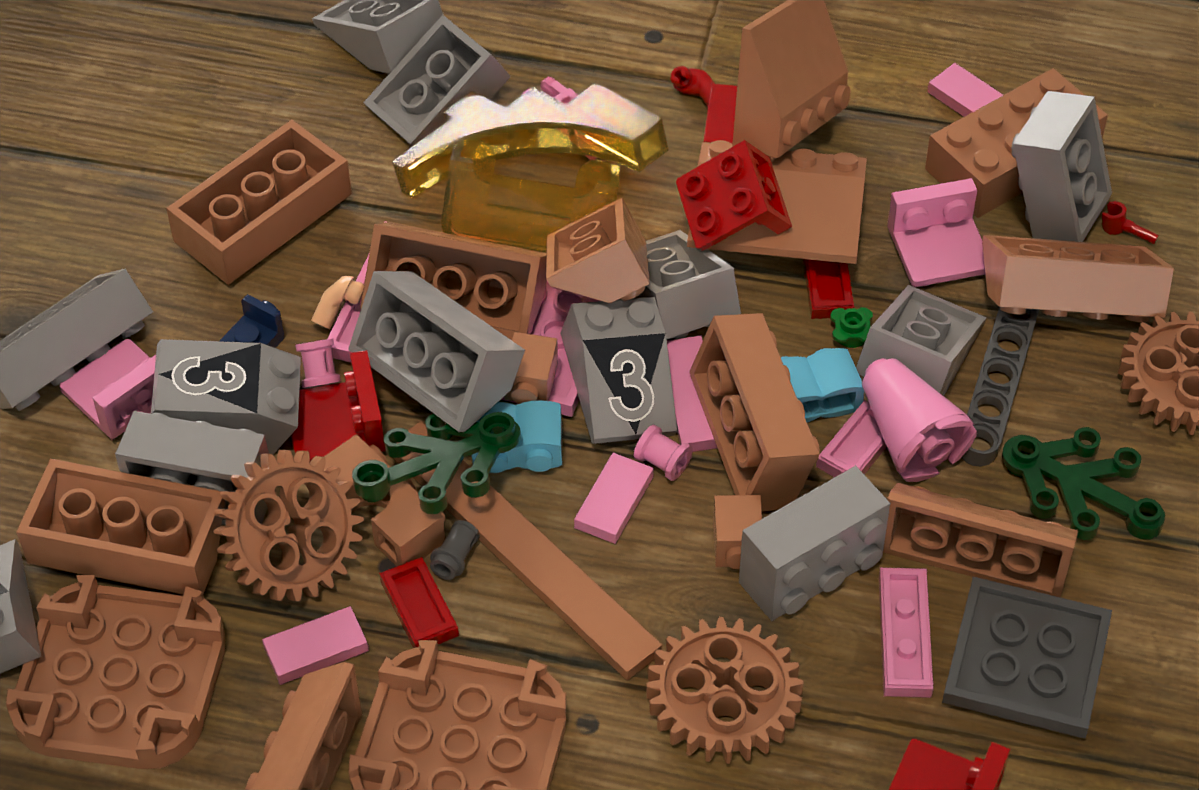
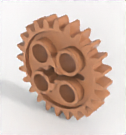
(1163, 370)
(252, 541)
(724, 689)

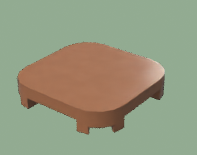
(118, 675)
(459, 725)

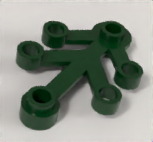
(488, 438)
(1080, 480)

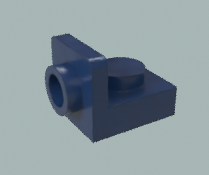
(258, 325)

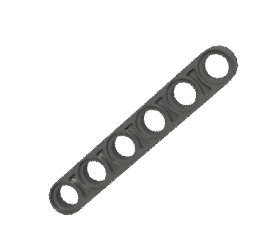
(994, 393)

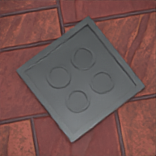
(1028, 657)

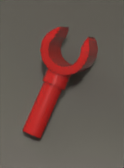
(1115, 222)

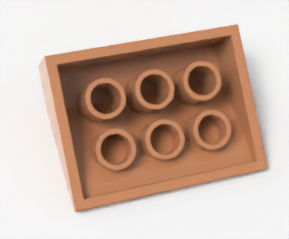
(788, 77)
(822, 202)

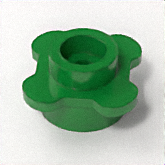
(851, 326)

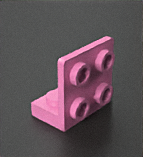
(937, 232)
(113, 387)

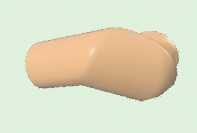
(333, 297)

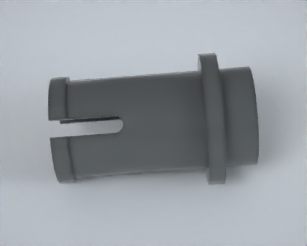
(449, 558)

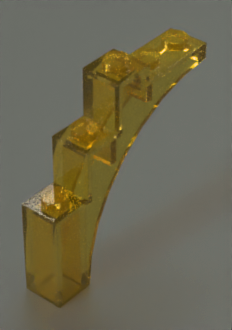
(536, 123)

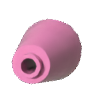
(915, 420)

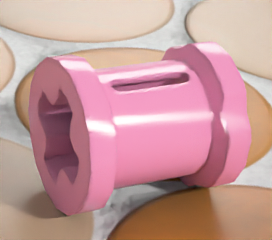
(318, 363)
(663, 452)

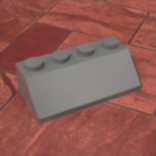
(67, 334)
(434, 348)

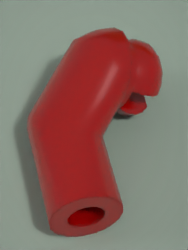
(692, 82)

